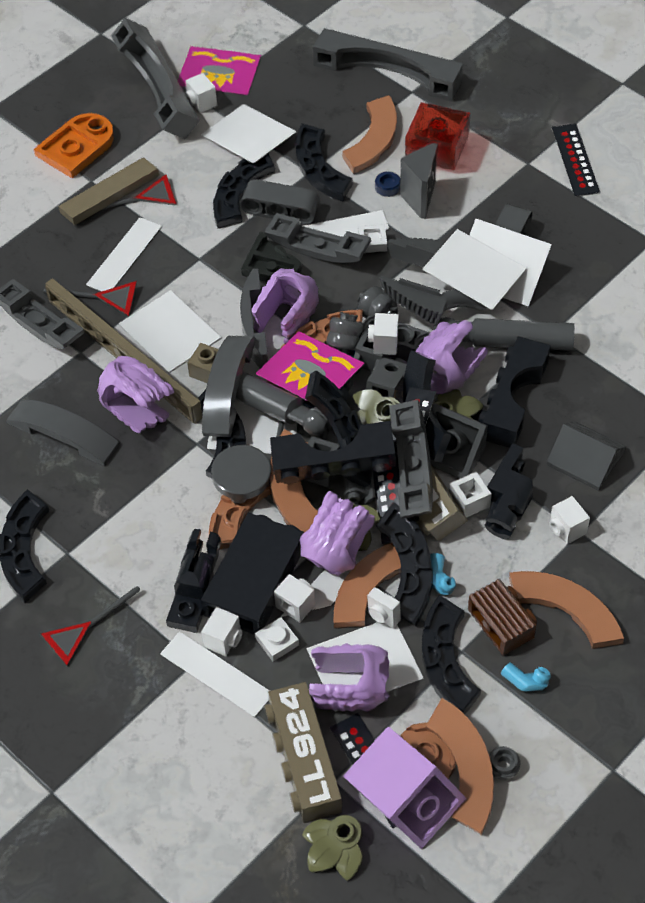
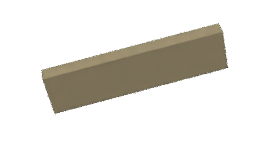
(108, 191)

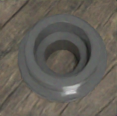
(508, 755)

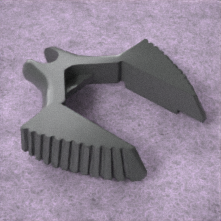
(419, 298)

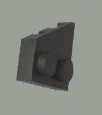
(268, 259)

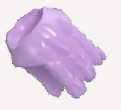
(284, 289)
(452, 363)
(130, 392)
(336, 534)
(351, 658)

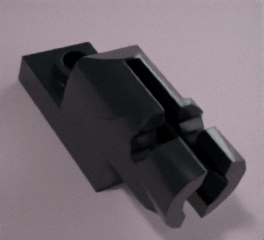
(509, 494)
(192, 581)

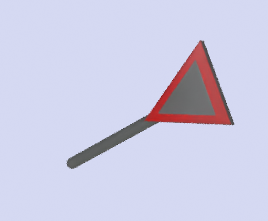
(157, 192)
(118, 297)
(67, 639)

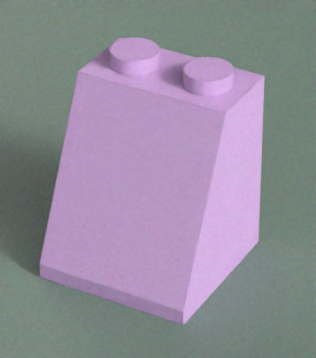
(405, 787)

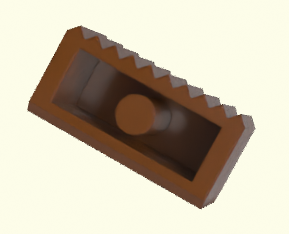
(502, 616)

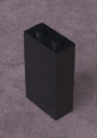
(252, 570)

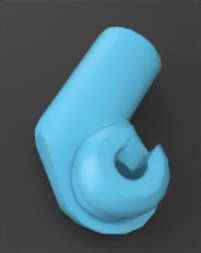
(441, 582)
(527, 681)

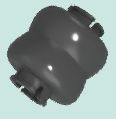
(376, 301)
(345, 332)

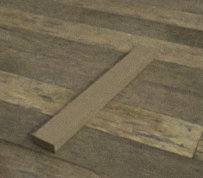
(119, 346)

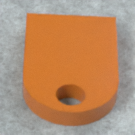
(76, 143)

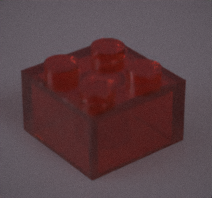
(442, 127)

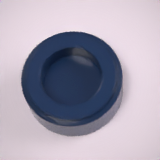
(387, 184)

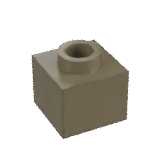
(201, 362)

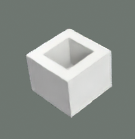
(201, 93)
(384, 334)
(471, 494)
(569, 520)
(295, 597)
(221, 632)

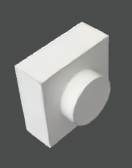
(377, 235)
(383, 607)
(277, 639)

